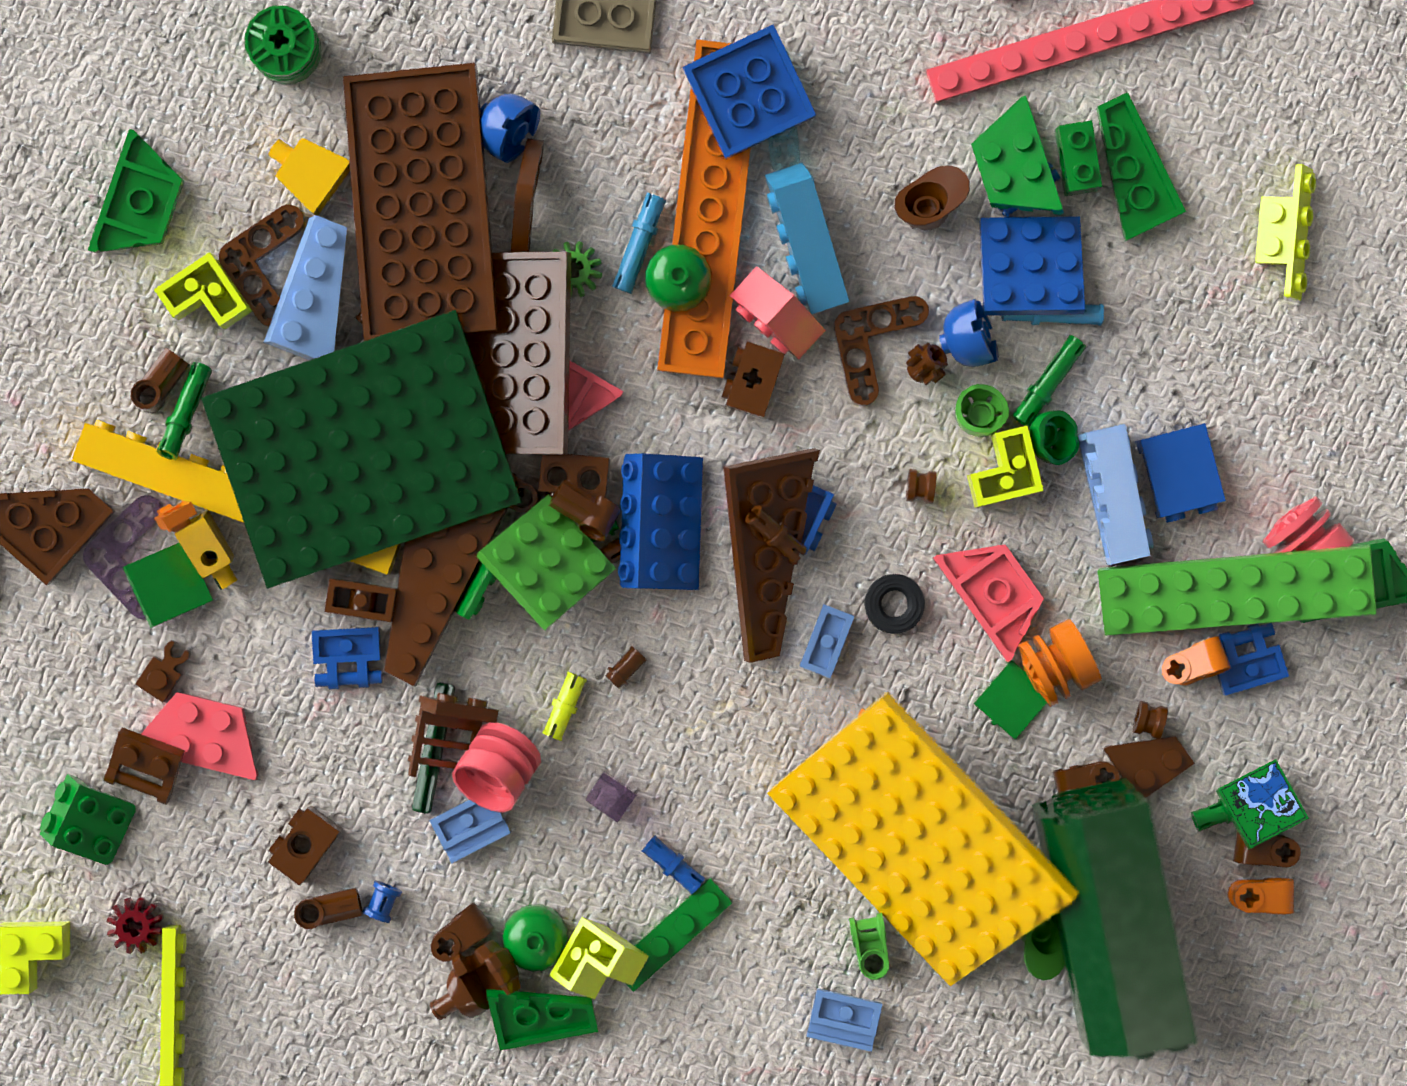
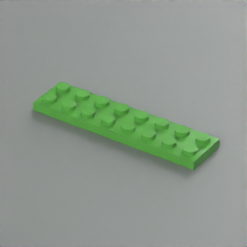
(1237, 590)

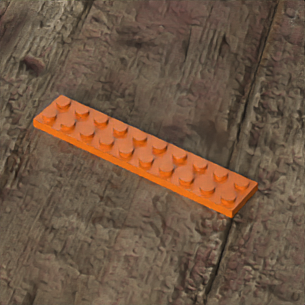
(711, 222)

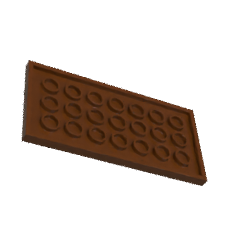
(420, 198)

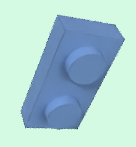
(826, 641)

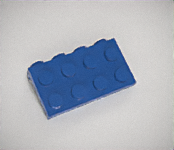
(660, 521)

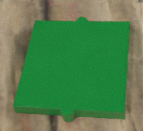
(1011, 700)

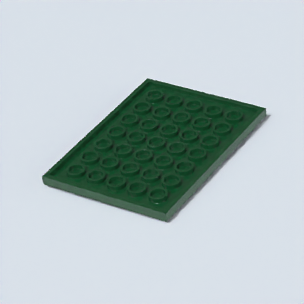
(361, 449)

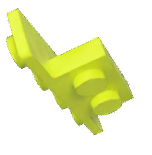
(1285, 231)

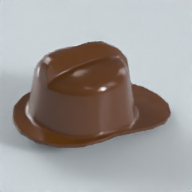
(932, 197)

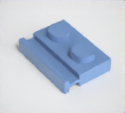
(468, 829)
(844, 1019)

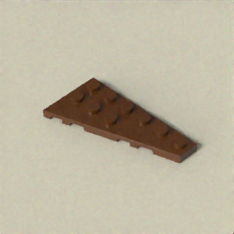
(762, 571)
(430, 588)

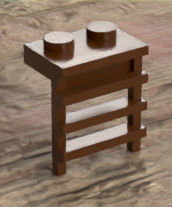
(449, 713)

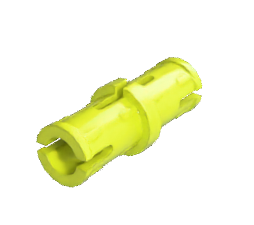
(564, 706)

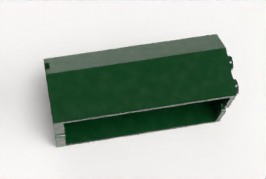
(1120, 925)

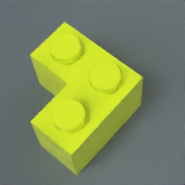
(204, 284)
(1016, 472)
(25, 944)
(593, 956)

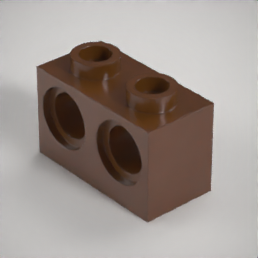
(575, 468)

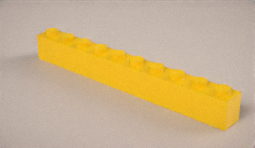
(179, 478)

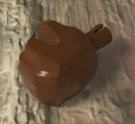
(467, 983)

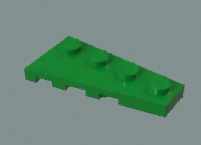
(1137, 174)

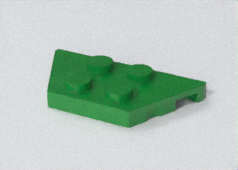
(1015, 163)
(137, 200)
(1388, 575)

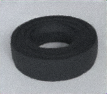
(914, 610)

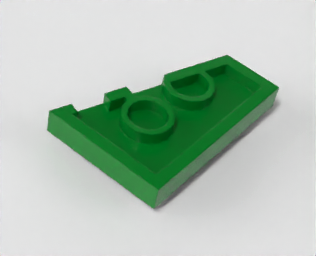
(539, 1017)

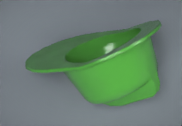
(1043, 950)

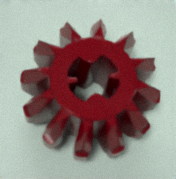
(139, 914)

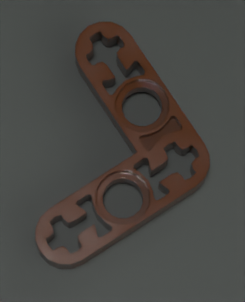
(525, 195)
(253, 254)
(859, 340)

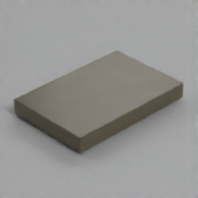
(605, 24)

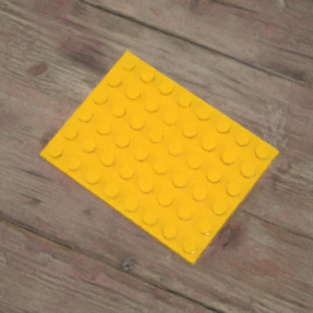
(921, 841)

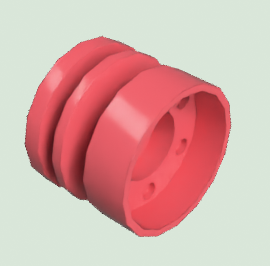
(1303, 531)
(496, 767)

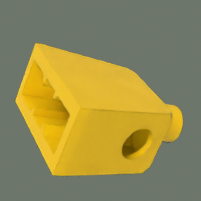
(310, 172)
(204, 536)

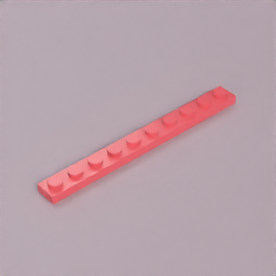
(1072, 44)

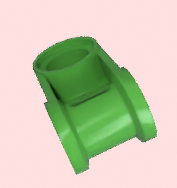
(870, 943)

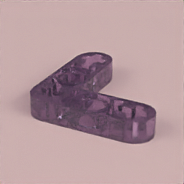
(116, 549)

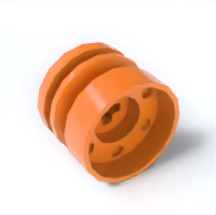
(1059, 662)

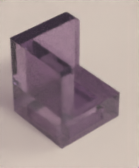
(611, 796)

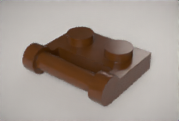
(146, 757)

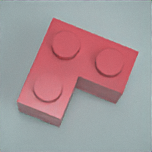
(776, 313)

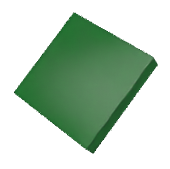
(167, 585)

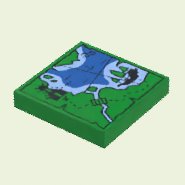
(1262, 804)

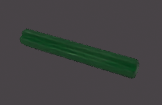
(428, 774)

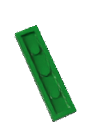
(680, 928)

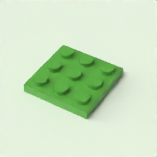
(545, 563)

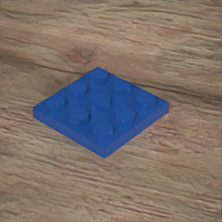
(749, 91)
(1032, 266)

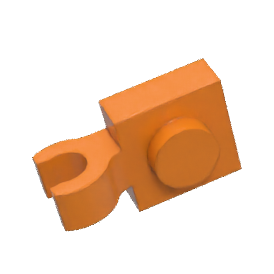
(175, 517)

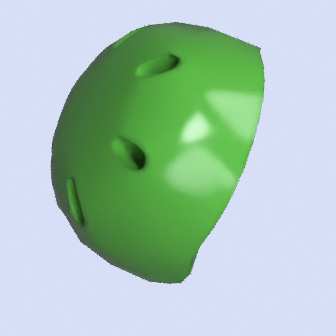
(980, 415)

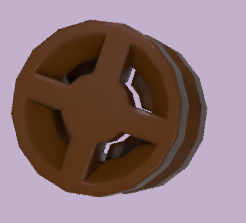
(921, 486)
(1150, 720)

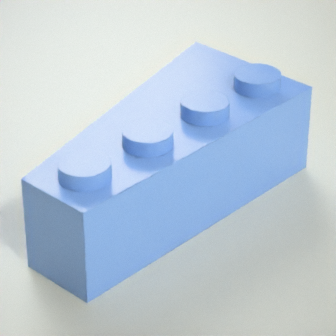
(310, 298)
(1115, 494)

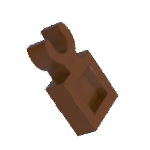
(161, 675)

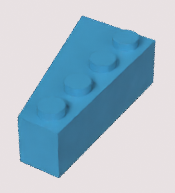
(807, 238)

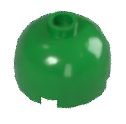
(678, 278)
(535, 937)

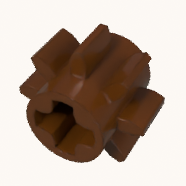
(927, 363)

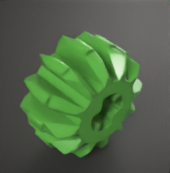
(585, 273)

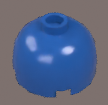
(506, 124)
(969, 336)

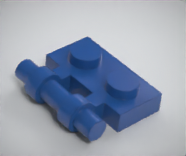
(347, 645)
(1253, 668)

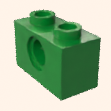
(1078, 158)

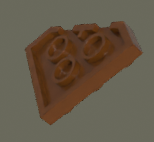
(50, 527)

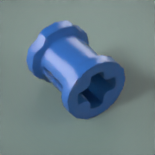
(382, 901)

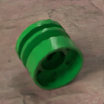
(294, 60)

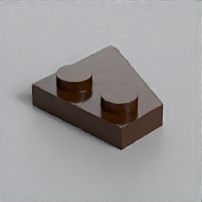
(1149, 762)

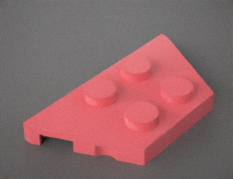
(587, 394)
(994, 592)
(209, 733)

